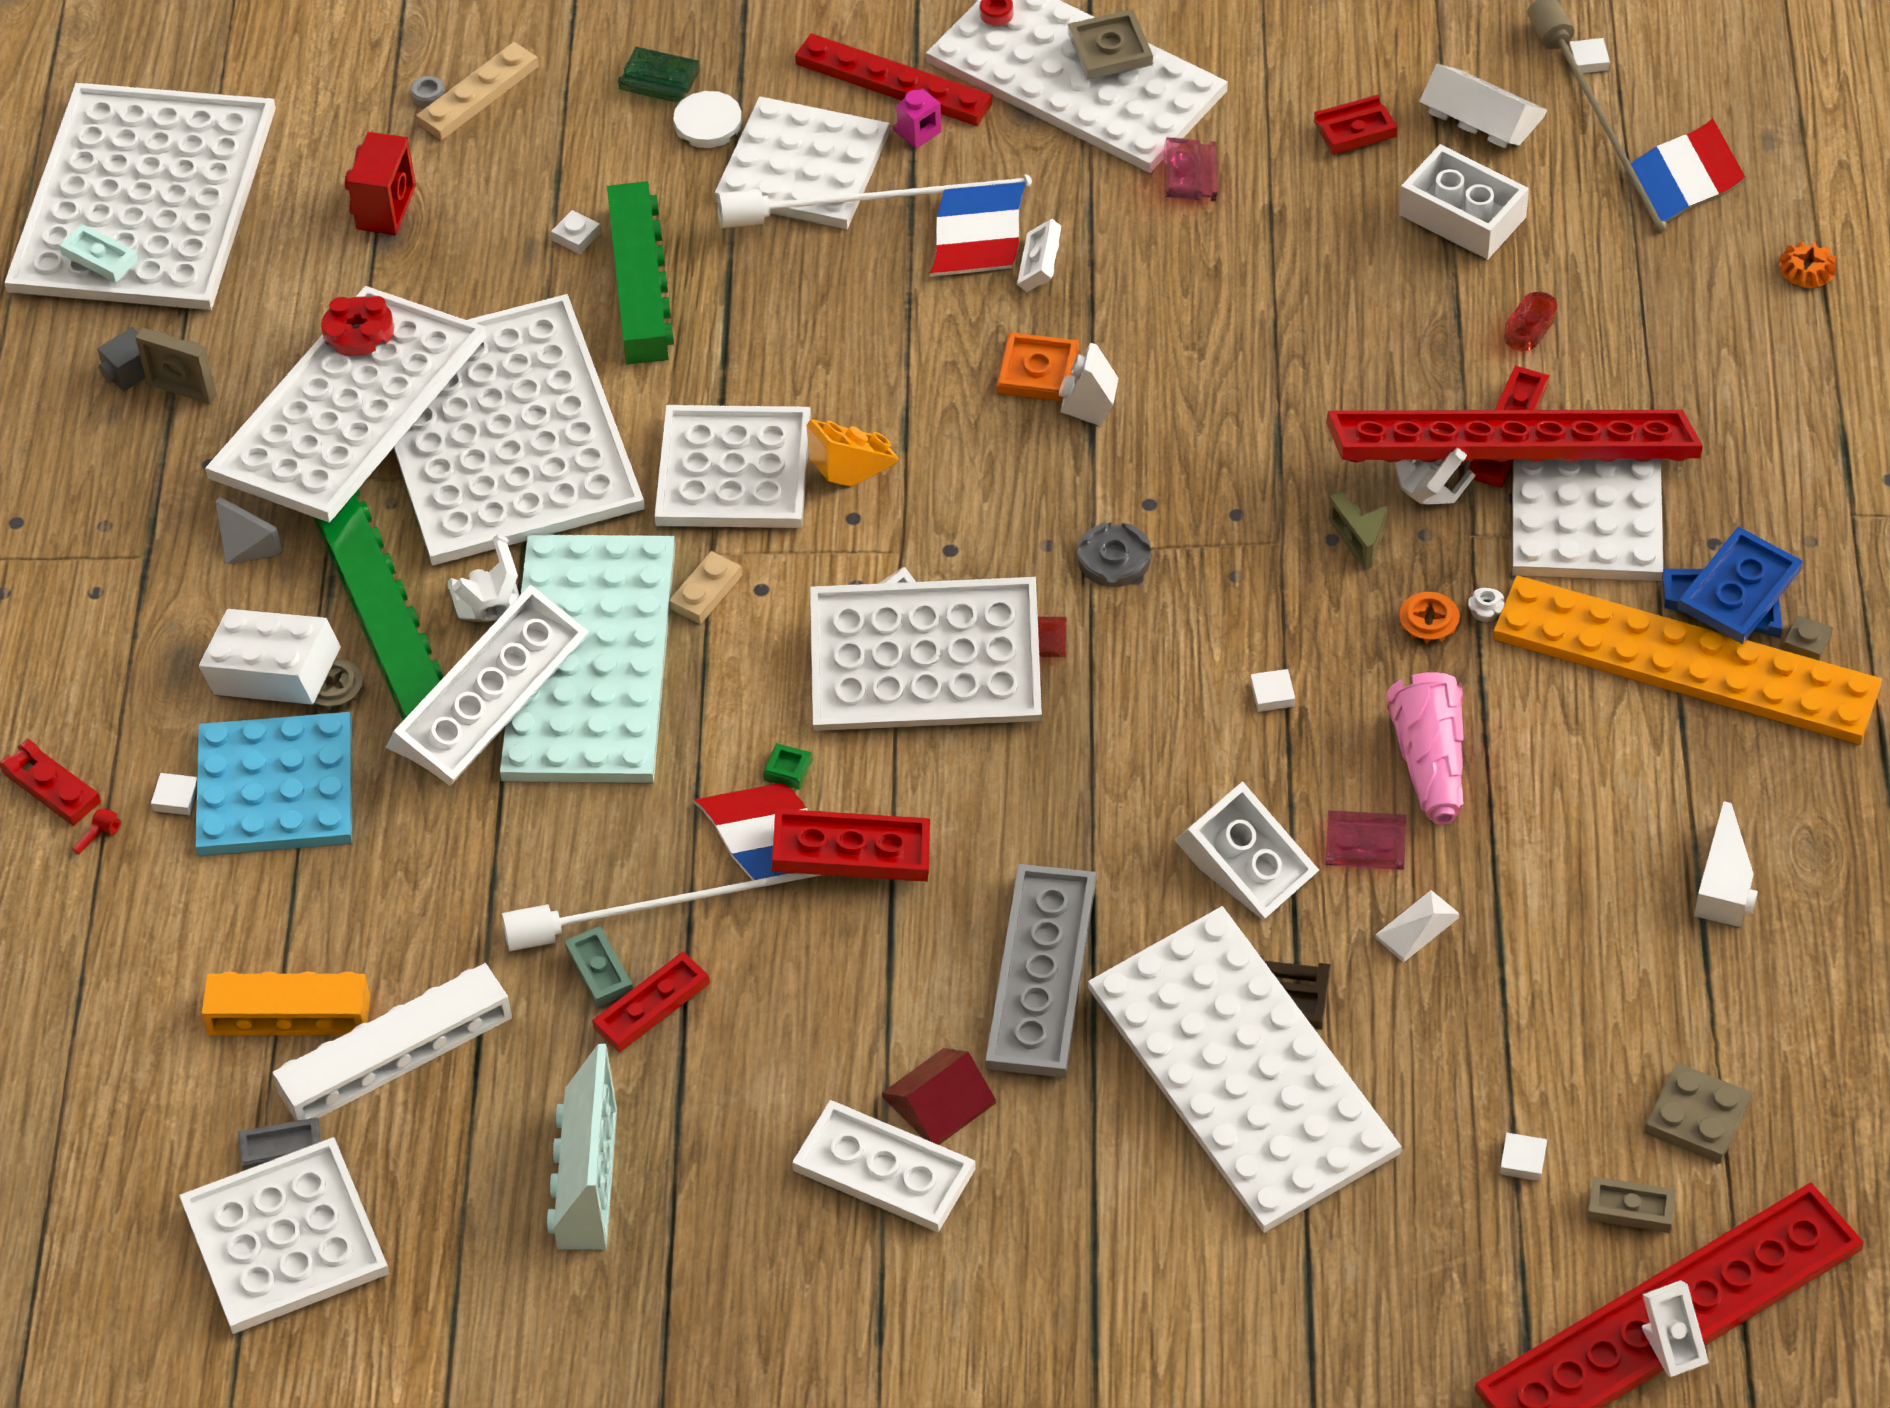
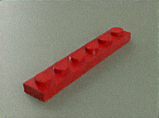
(891, 77)

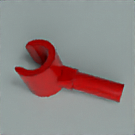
(102, 820)

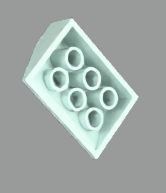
(584, 1157)

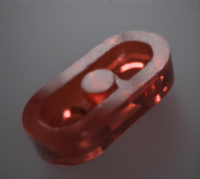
(1525, 326)

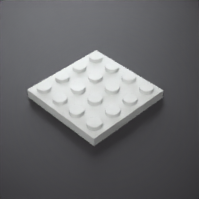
(805, 155)
(733, 466)
(1587, 519)
(284, 1235)

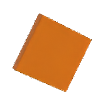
(1036, 365)

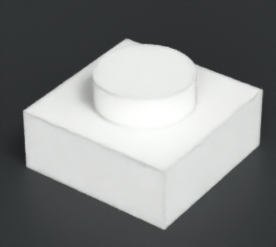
(576, 232)

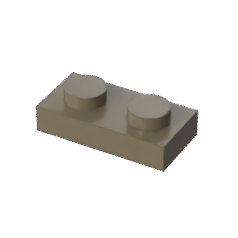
(1631, 1204)

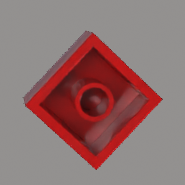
(381, 183)

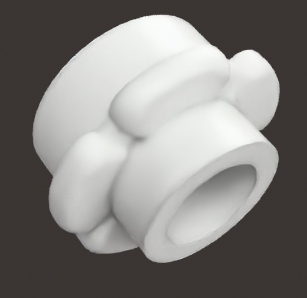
(1486, 604)

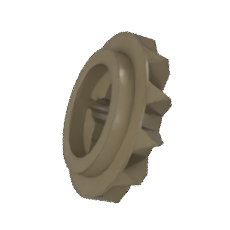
(350, 682)

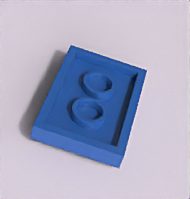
(1740, 585)

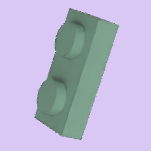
(598, 966)

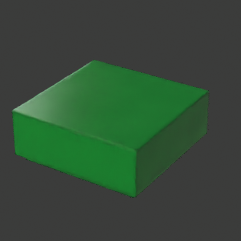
(787, 766)

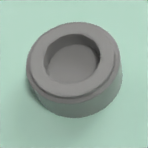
(426, 91)

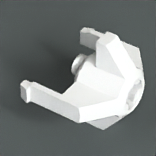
(1426, 479)
(489, 592)

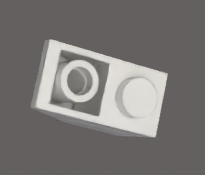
(1090, 388)

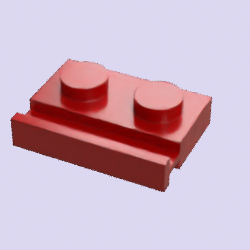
(1355, 124)

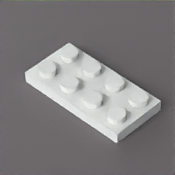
(884, 1166)

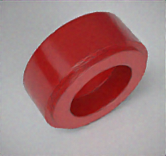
(996, 12)

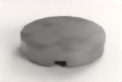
(1114, 554)

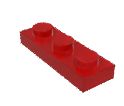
(651, 1001)

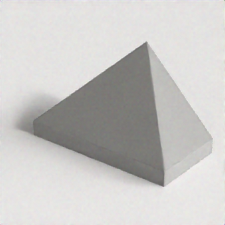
(245, 534)

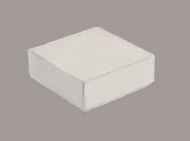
(1590, 55)
(1272, 690)
(174, 794)
(1523, 1156)

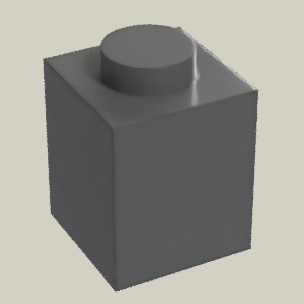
(121, 360)

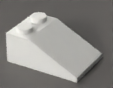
(1247, 852)

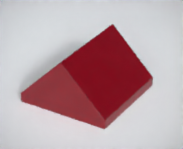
(941, 1095)

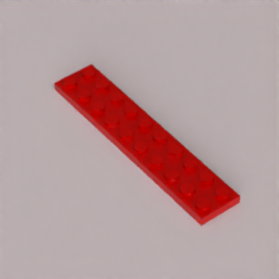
(1513, 435)
(1727, 1285)

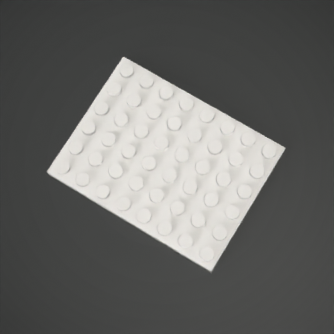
(152, 174)
(517, 440)

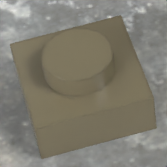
(1808, 638)

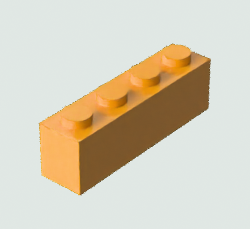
(285, 1004)

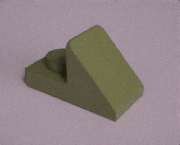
(1359, 531)

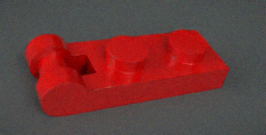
(50, 783)

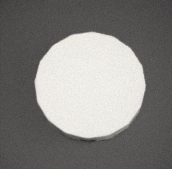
(707, 119)

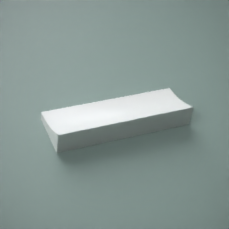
(488, 686)

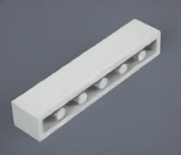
(392, 1044)

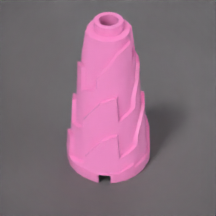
(1430, 738)

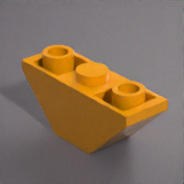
(847, 453)

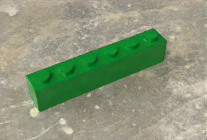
(638, 272)

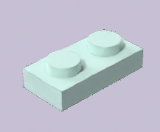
(98, 253)

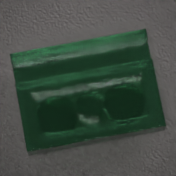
(659, 74)

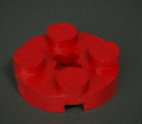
(369, 312)

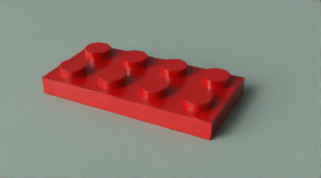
(851, 845)

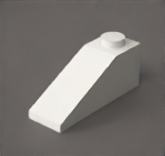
(1728, 875)

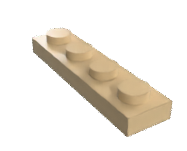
(477, 91)

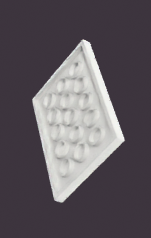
(925, 654)

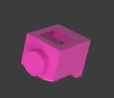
(916, 108)

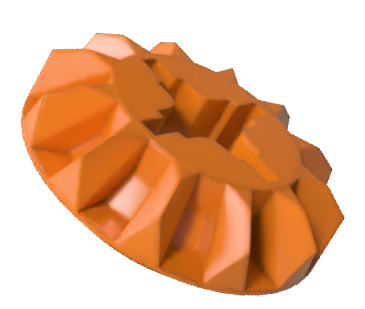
(1817, 274)
(1444, 613)

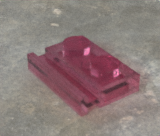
(1190, 169)
(1366, 840)

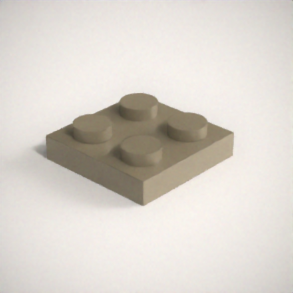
(1110, 44)
(176, 365)
(1698, 1112)

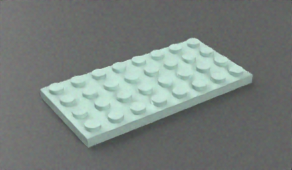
(604, 701)

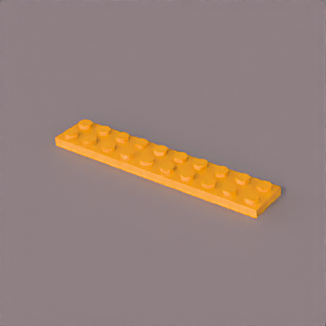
(1688, 659)

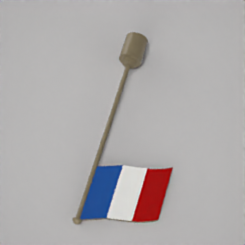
(1671, 174)

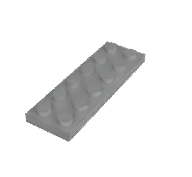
(1041, 971)

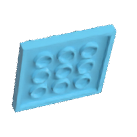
(274, 784)

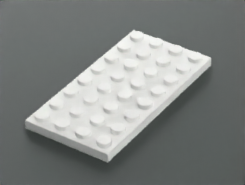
(1039, 72)
(344, 413)
(1244, 1069)

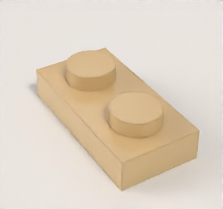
(705, 587)

